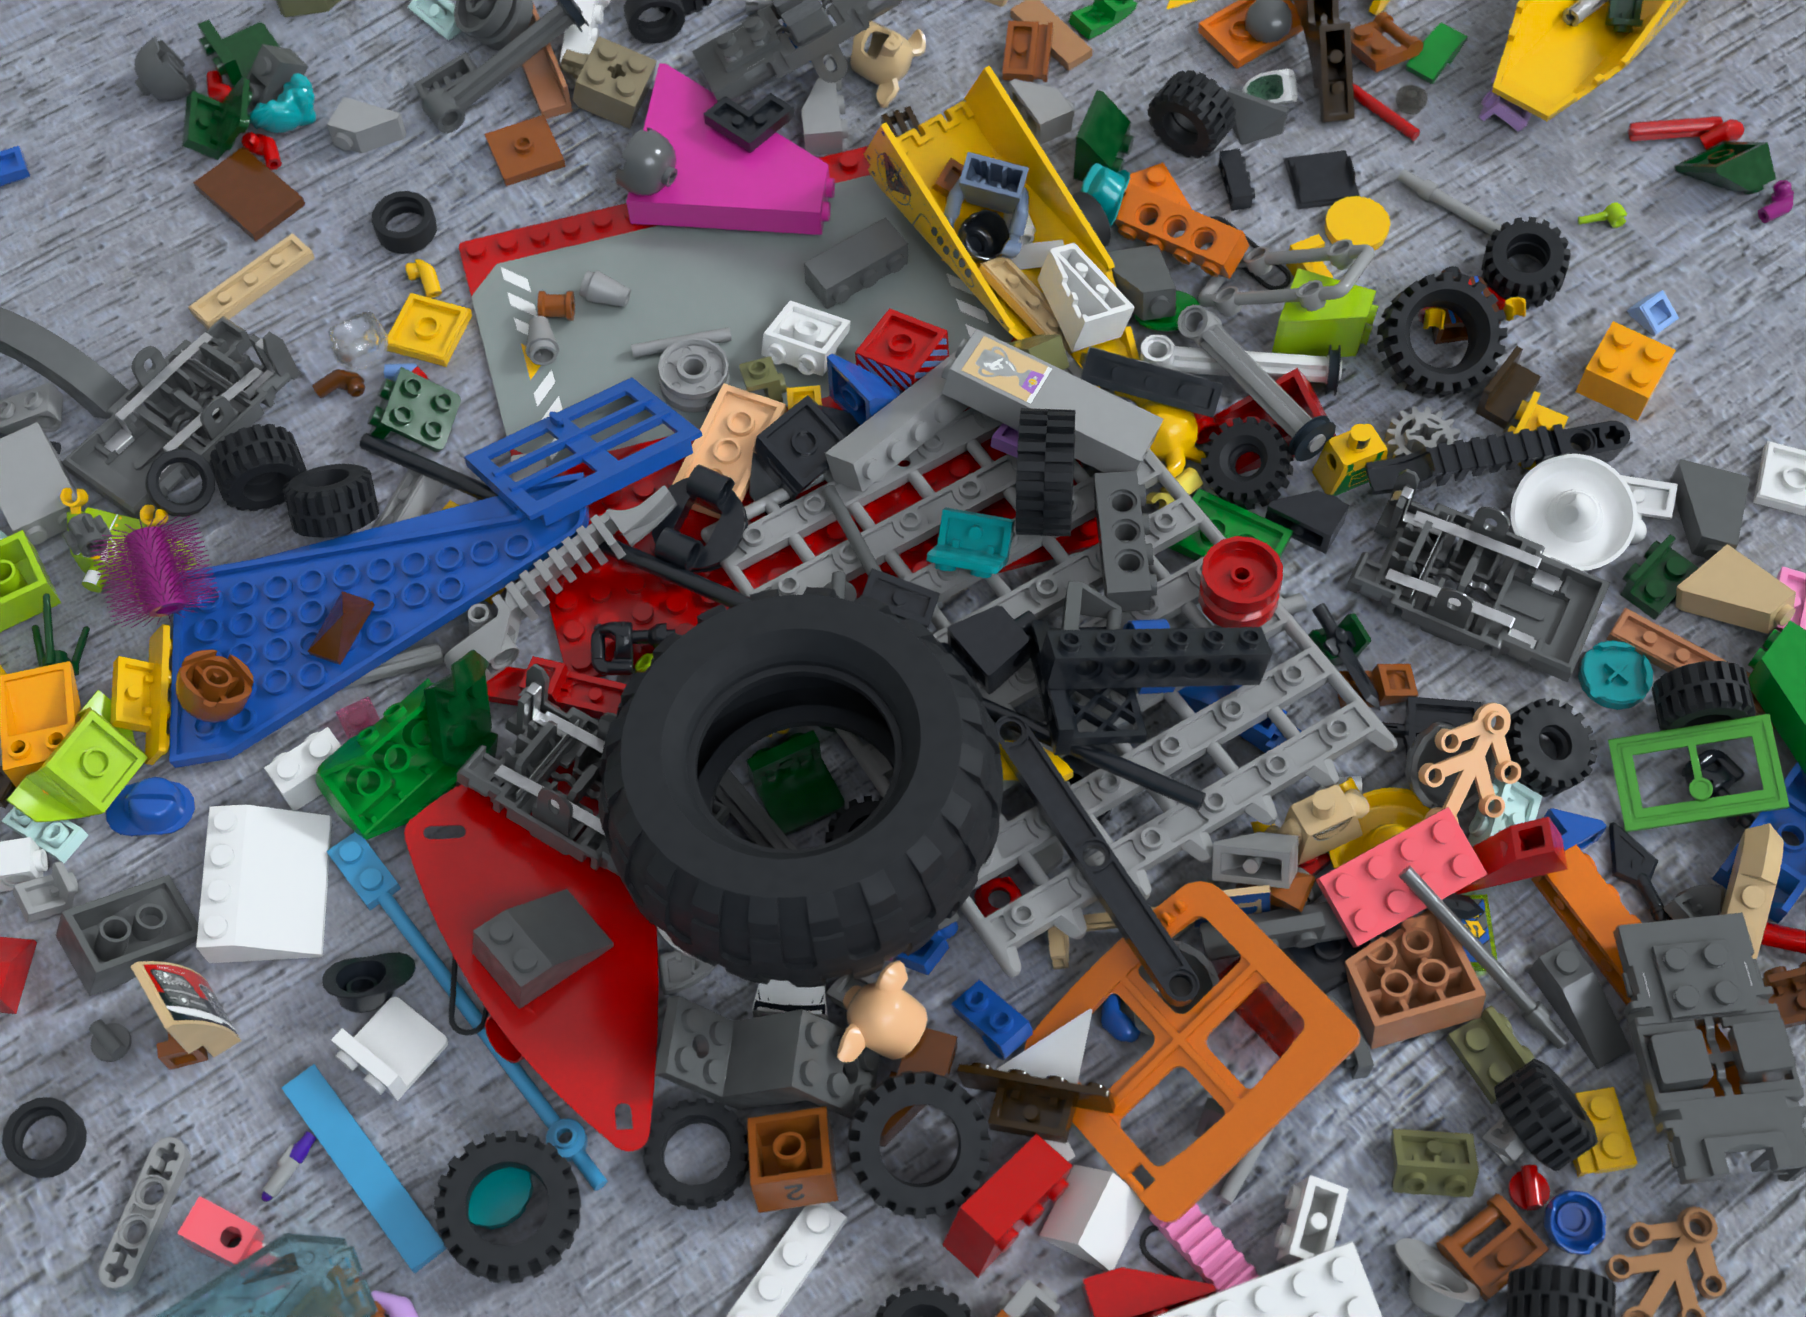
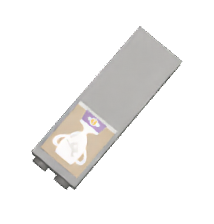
(1004, 379)

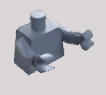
(996, 187)

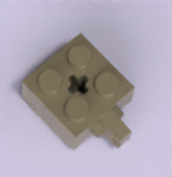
(610, 80)

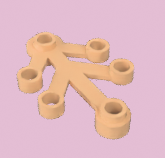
(1473, 762)

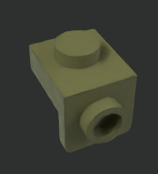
(763, 375)

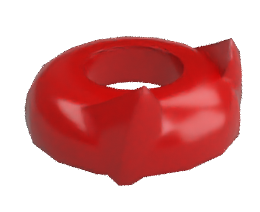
(1003, 884)

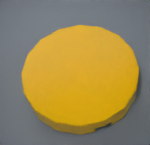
(1357, 220)

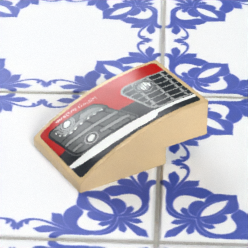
(186, 1006)

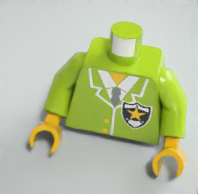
(113, 521)

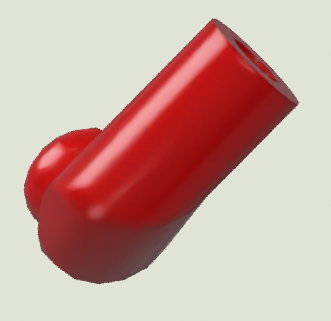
(215, 86)

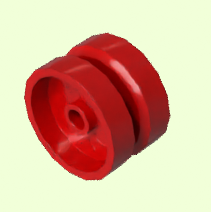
(1240, 582)

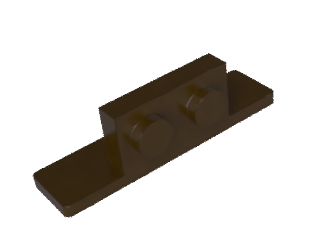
(1034, 1104)

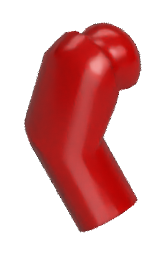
(1727, 131)
(263, 146)

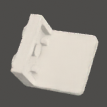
(391, 1048)

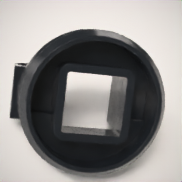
(714, 493)

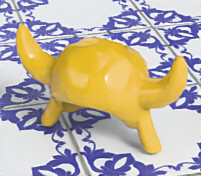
(1175, 436)

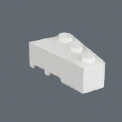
(1082, 298)

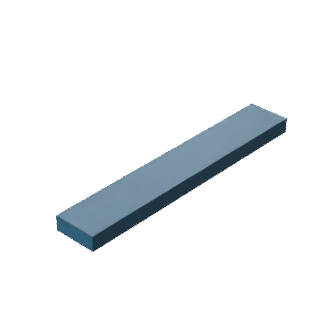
(364, 1168)

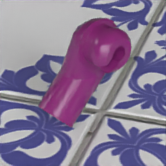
(1781, 202)

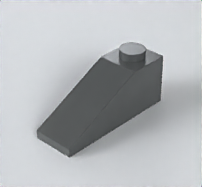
(1580, 1002)

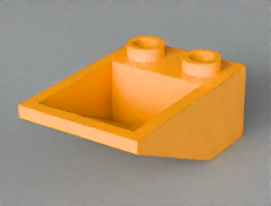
(35, 716)

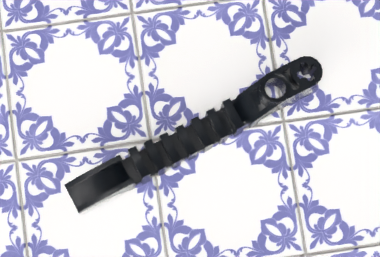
(1596, 440)

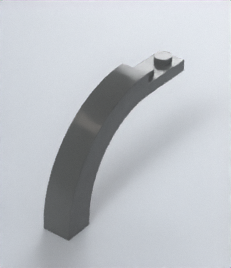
(59, 363)

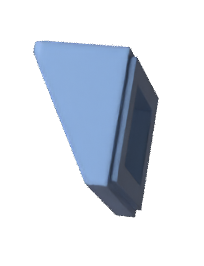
(1654, 312)

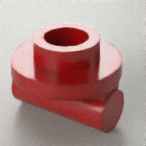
(1529, 1189)

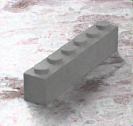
(894, 432)

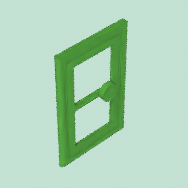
(1703, 807)

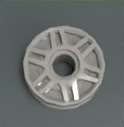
(692, 373)

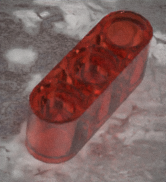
(1269, 1015)

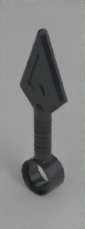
(1636, 866)

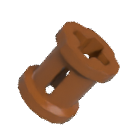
(556, 305)

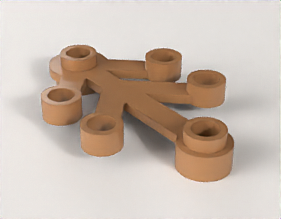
(1673, 1264)

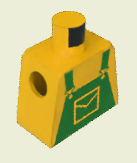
(1344, 459)

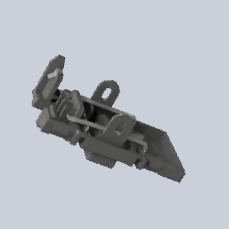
(1542, 601)
(543, 743)

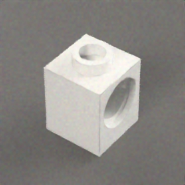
(20, 862)

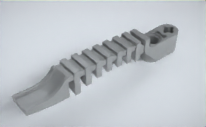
(498, 637)

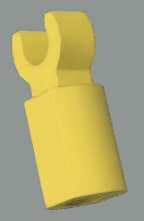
(1188, 479)

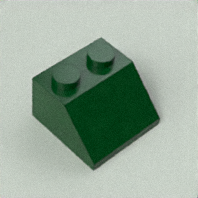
(1102, 137)

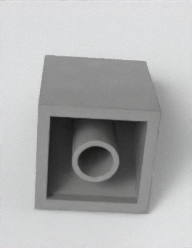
(32, 484)

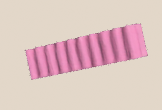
(1206, 1249)

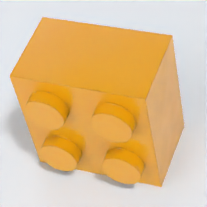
(1625, 370)

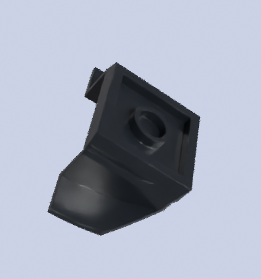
(794, 448)

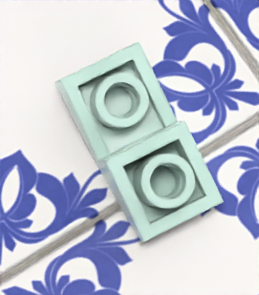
(57, 838)

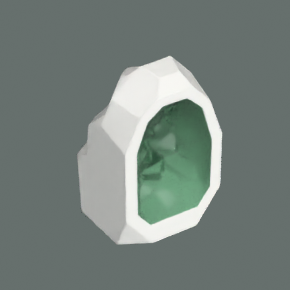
(1274, 86)

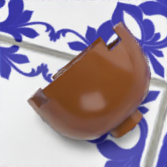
(213, 686)

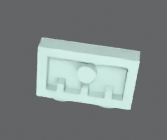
(1520, 807)

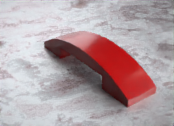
(573, 689)

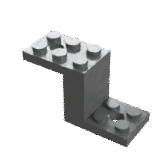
(762, 1059)

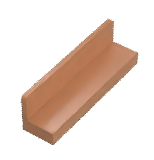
(547, 80)

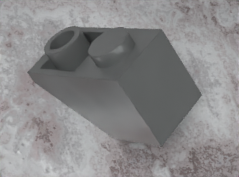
(271, 71)

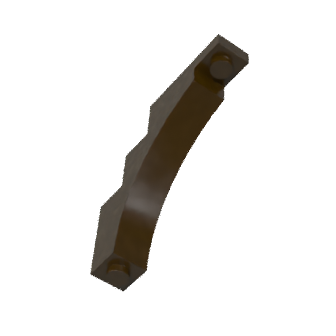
(1330, 57)

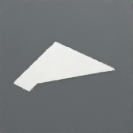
(1059, 1056)

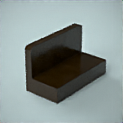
(1507, 390)

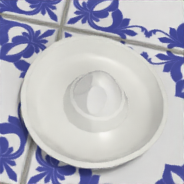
(1575, 510)

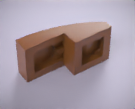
(1391, 681)

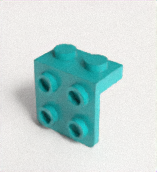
(972, 542)

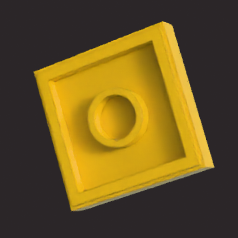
(428, 329)

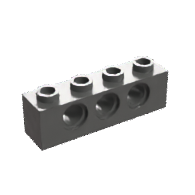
(1122, 493)

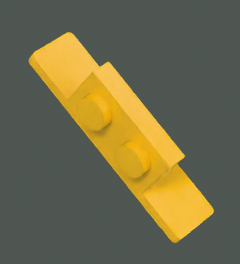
(141, 694)

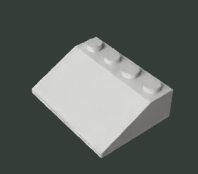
(263, 884)

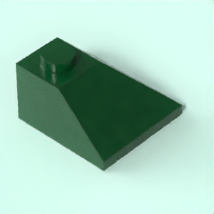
(1732, 166)

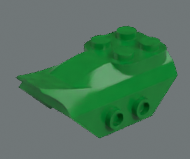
(386, 770)

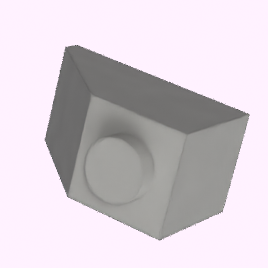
(1042, 109)
(364, 126)
(1256, 859)

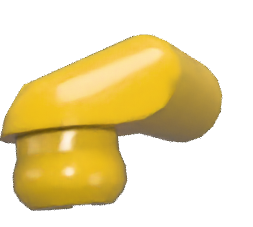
(428, 276)

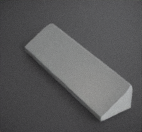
(413, 500)

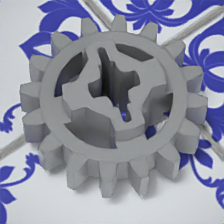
(1423, 431)

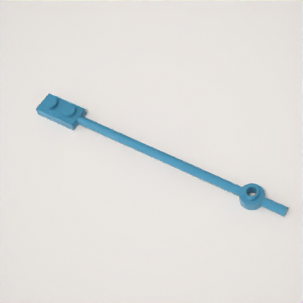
(375, 887)

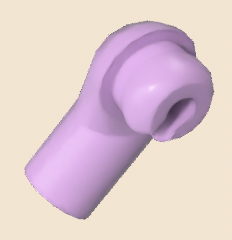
(395, 1305)

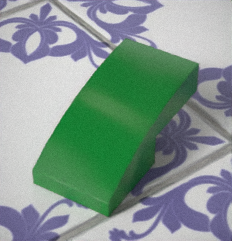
(1100, 16)
(1438, 50)

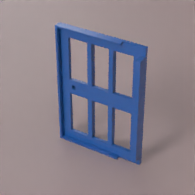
(609, 472)

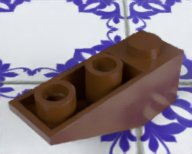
(933, 1054)

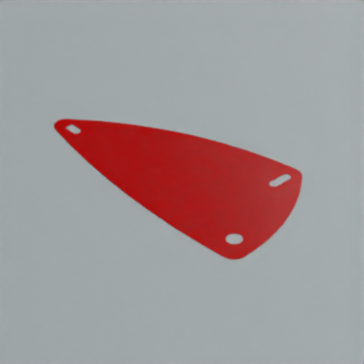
(596, 1026)

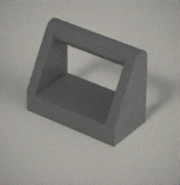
(1084, 600)

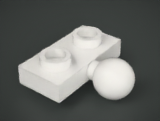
(1652, 500)

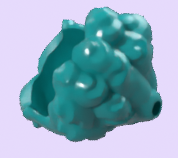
(290, 110)

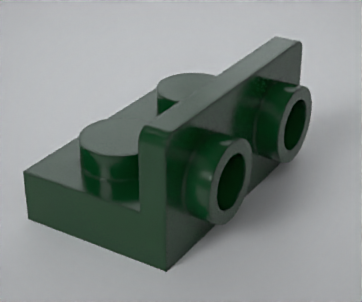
(1656, 581)

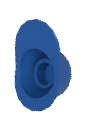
(151, 808)

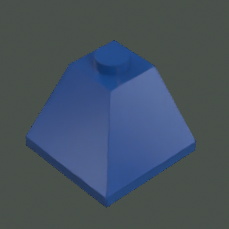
(857, 389)

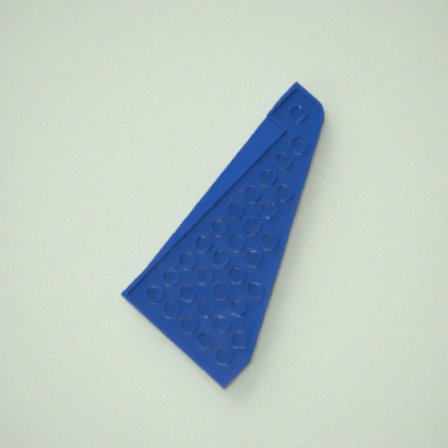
(275, 605)

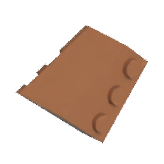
(1413, 983)

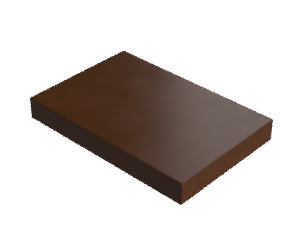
(249, 193)

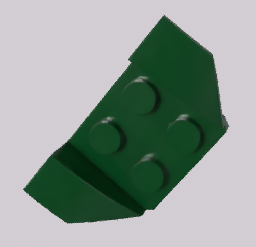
(460, 712)

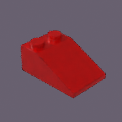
(1297, 387)

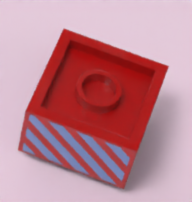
(902, 349)

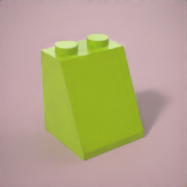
(1335, 324)

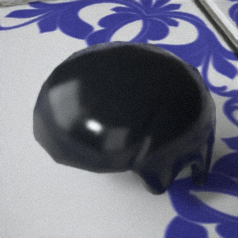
(984, 235)

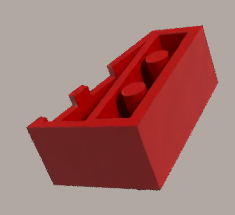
(1006, 1204)

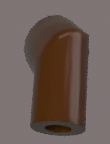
(340, 379)

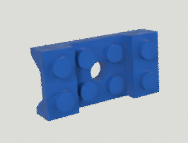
(1793, 865)

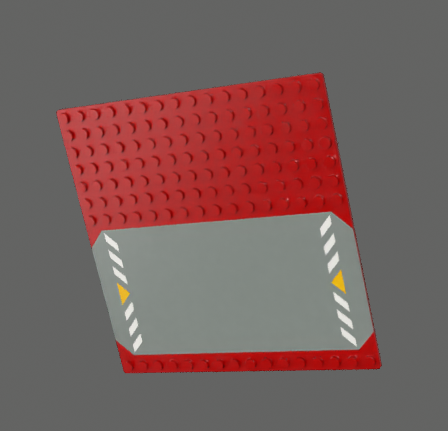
(679, 287)

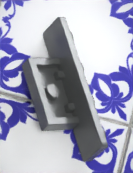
(1283, 927)

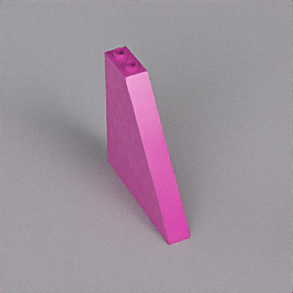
(720, 181)

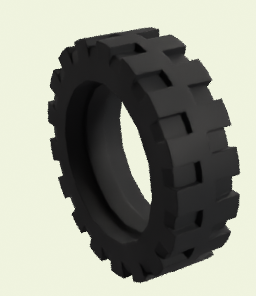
(679, 1117)

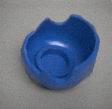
(1575, 1222)

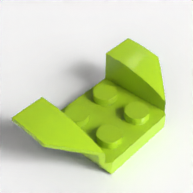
(83, 770)

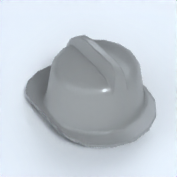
(1434, 1281)

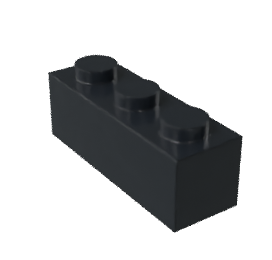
(1236, 179)

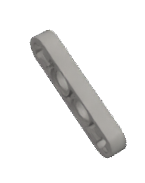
(139, 1212)

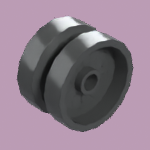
(493, 20)

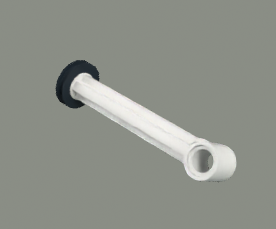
(1163, 352)

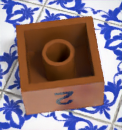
(792, 1159)

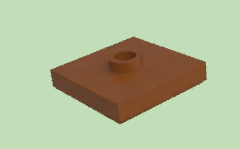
(525, 150)

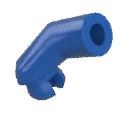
(1116, 1022)

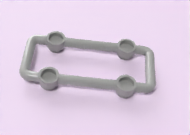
(1310, 295)

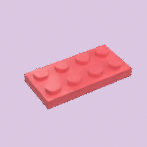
(1372, 896)

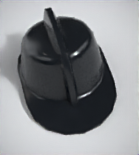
(368, 981)

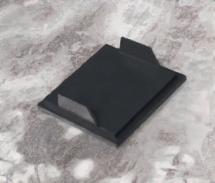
(1321, 178)

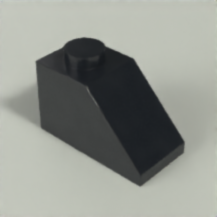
(1311, 517)

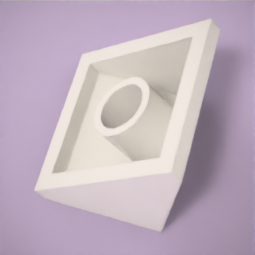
(1093, 1217)

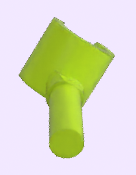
(1613, 213)

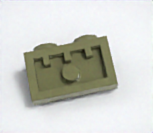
(1489, 1050)
(1434, 1163)

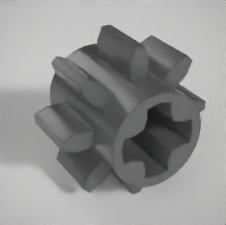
(83, 533)

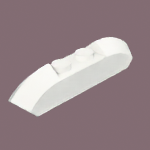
(584, 41)

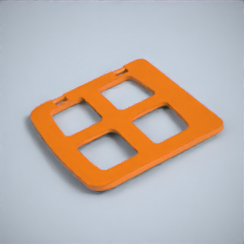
(1183, 1043)

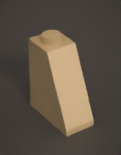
(1736, 593)

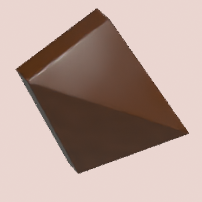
(341, 628)

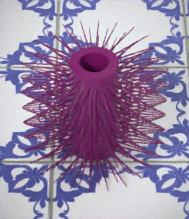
(155, 571)

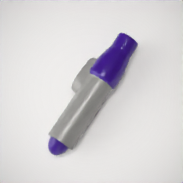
(287, 1163)

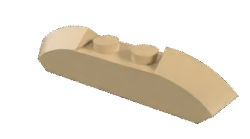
(1754, 879)

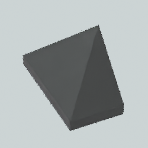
(1256, 117)

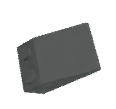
(125, 929)
(538, 945)

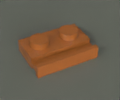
(1027, 51)

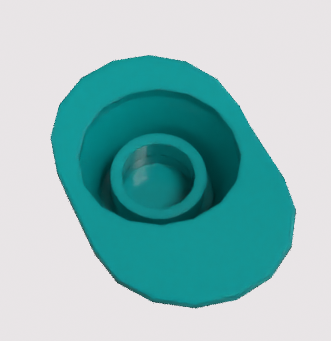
(1106, 188)

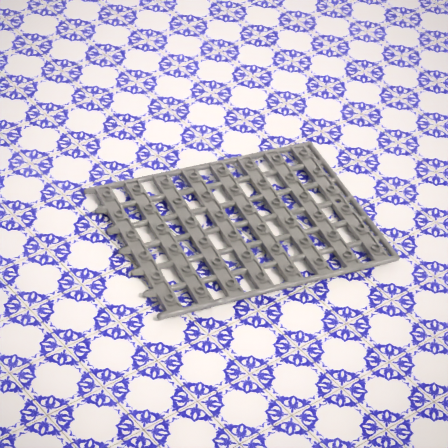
(1179, 828)

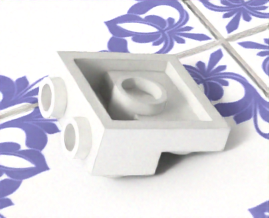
(804, 338)

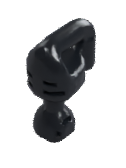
(624, 638)
(1721, 779)

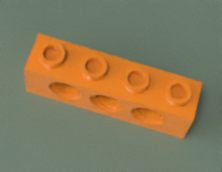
(1142, 206)

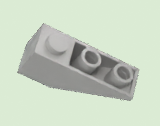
(821, 117)

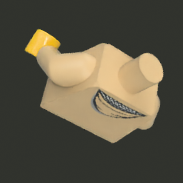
(1323, 820)

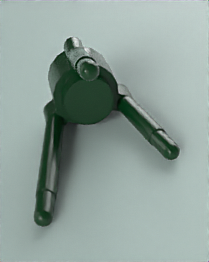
(55, 656)

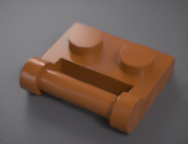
(1379, 52)
(1509, 1250)

